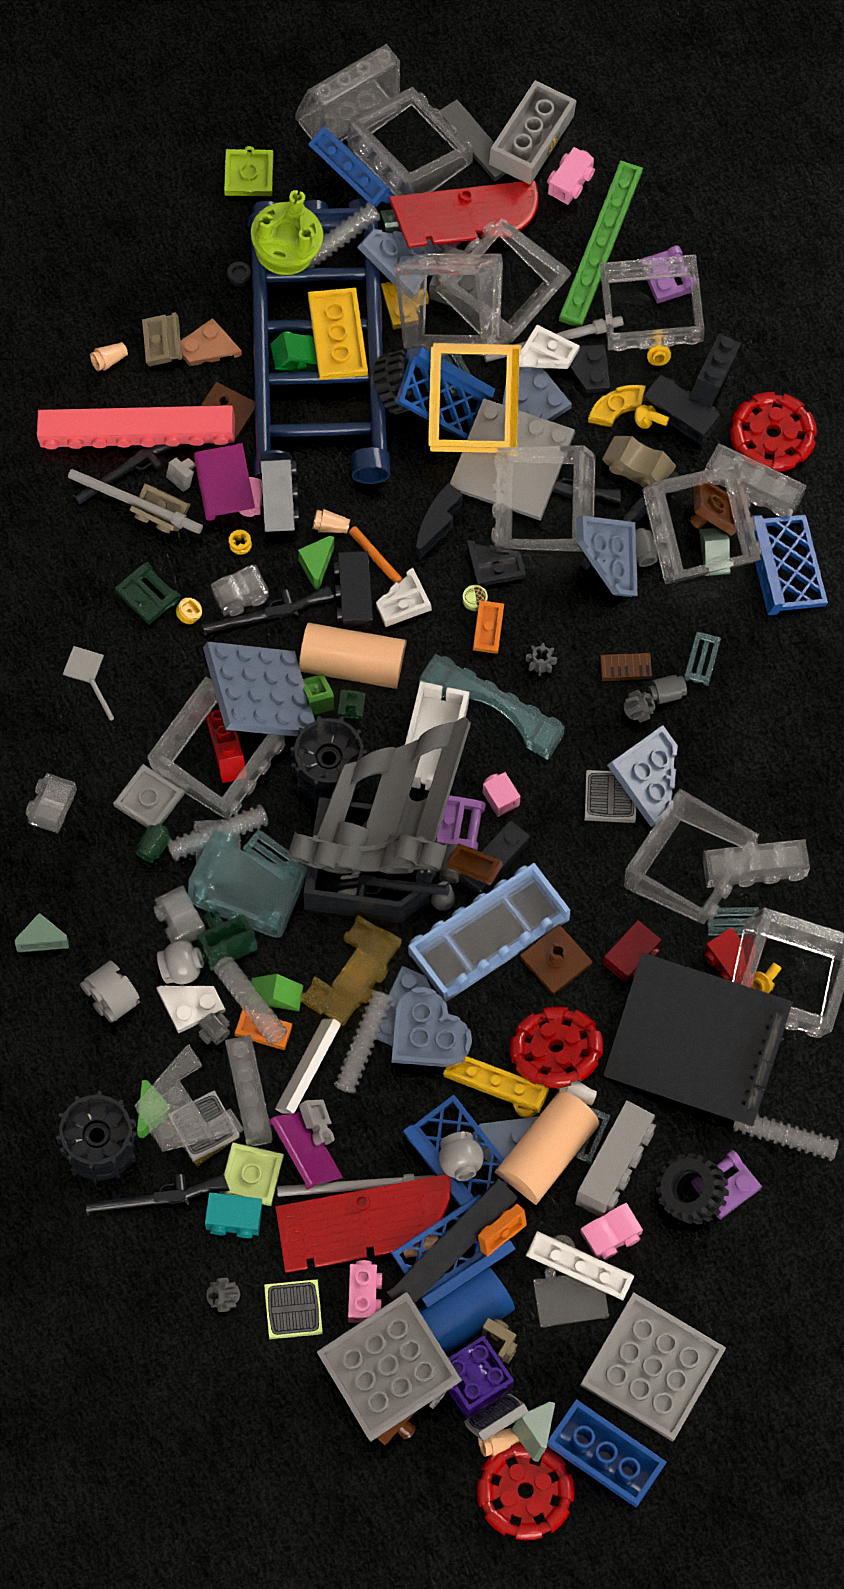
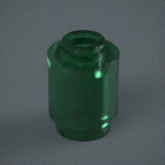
(153, 842)

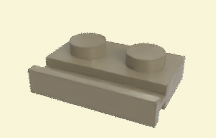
(162, 339)

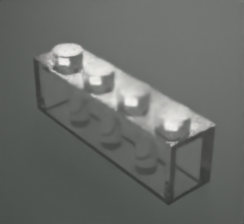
(761, 483)
(769, 864)
(248, 1091)

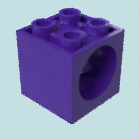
(482, 1377)

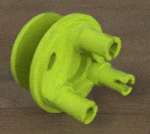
(286, 236)

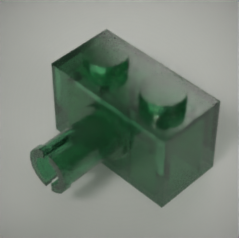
(226, 938)

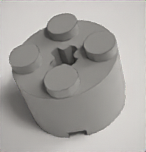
(111, 991)

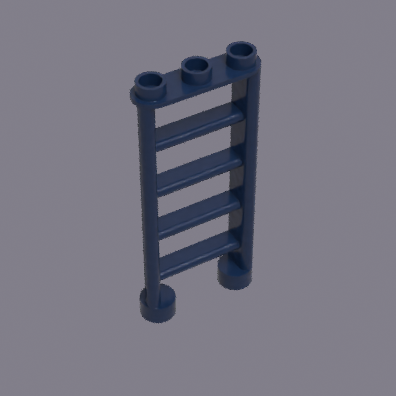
(367, 464)

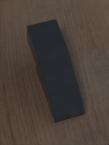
(438, 519)

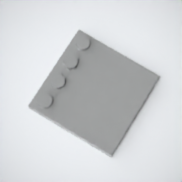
(531, 481)
(389, 1366)
(653, 1367)

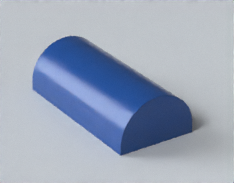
(466, 1309)
(606, 1453)

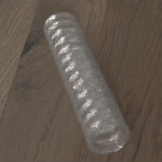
(345, 232)
(197, 840)
(250, 1000)
(363, 1042)
(790, 1136)

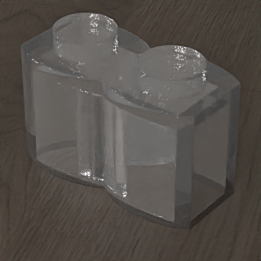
(240, 590)
(51, 802)
(179, 916)

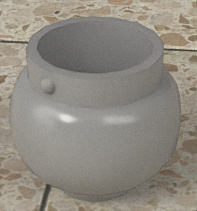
(180, 963)
(460, 1156)

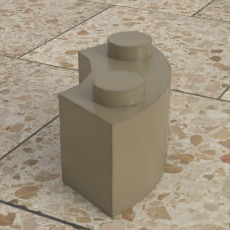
(636, 461)

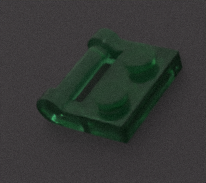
(141, 598)

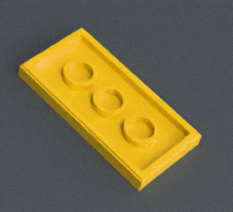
(337, 333)

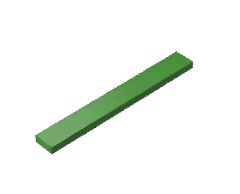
(600, 244)

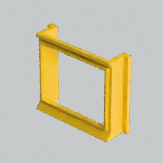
(512, 393)

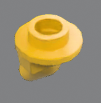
(658, 355)
(646, 415)
(764, 981)

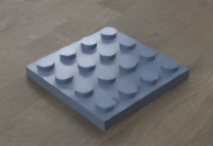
(258, 689)

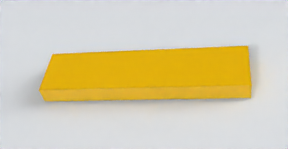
(498, 1083)

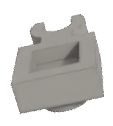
(317, 1118)

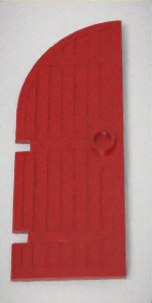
(463, 212)
(348, 1223)

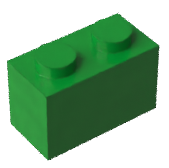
(294, 352)

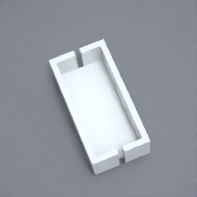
(431, 712)

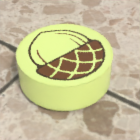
(473, 595)

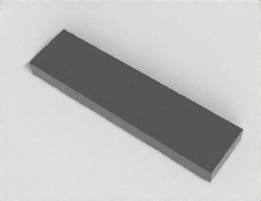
(471, 131)

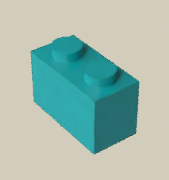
(233, 1215)

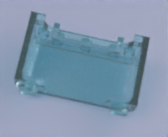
(246, 885)

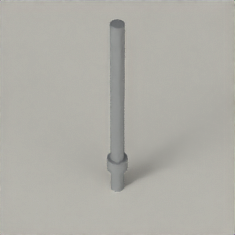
(597, 327)
(177, 519)
(344, 1186)

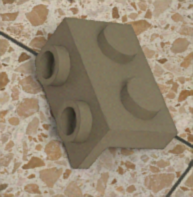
(163, 500)
(498, 1335)

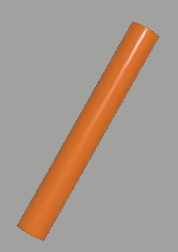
(375, 555)

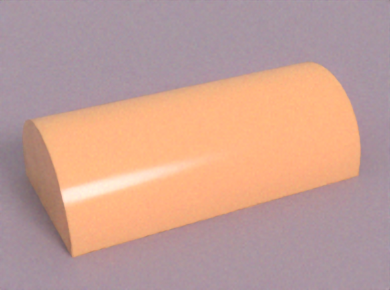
(352, 655)
(548, 1146)

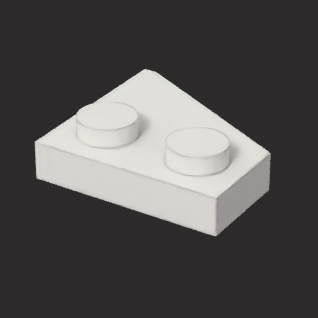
(547, 350)
(403, 600)
(190, 1004)

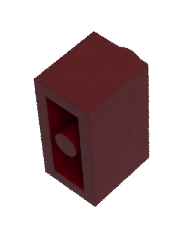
(626, 954)

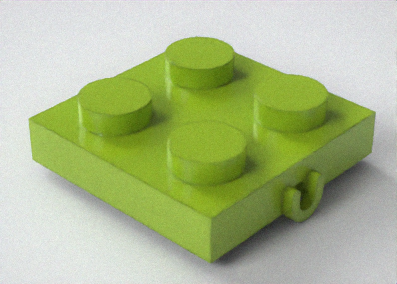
(248, 172)

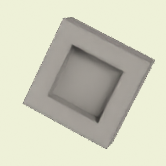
(181, 473)

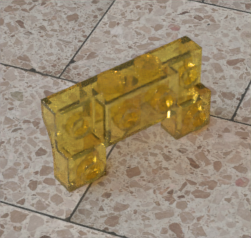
(358, 976)

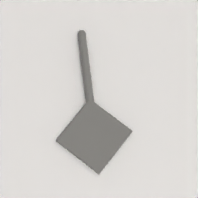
(84, 666)

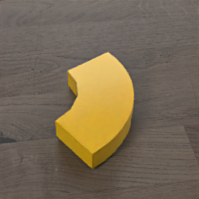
(615, 403)

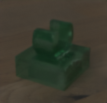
(351, 704)

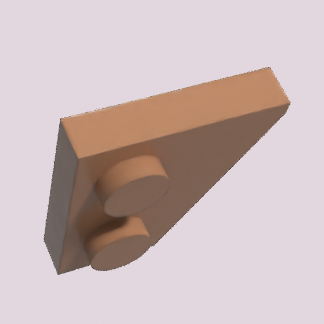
(208, 345)

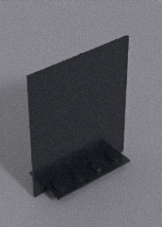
(698, 1039)

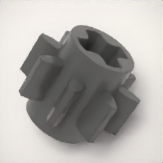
(540, 665)
(639, 706)
(214, 1028)
(223, 1294)

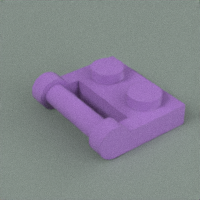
(666, 288)
(452, 821)
(740, 1187)

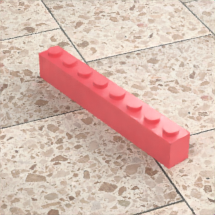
(136, 426)

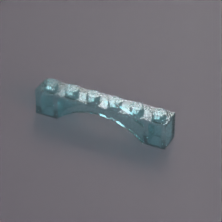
(537, 730)

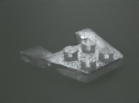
(172, 1113)

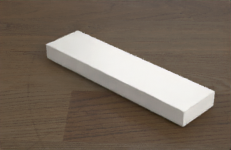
(308, 1066)
(580, 1265)

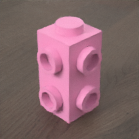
(568, 179)
(362, 1291)

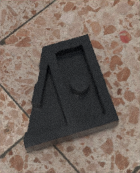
(591, 369)
(494, 564)

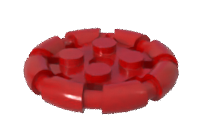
(777, 419)
(551, 1034)
(523, 1508)

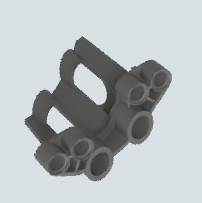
(398, 830)

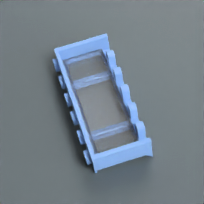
(488, 931)

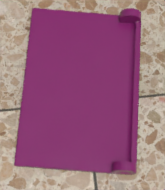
(224, 480)
(311, 1160)

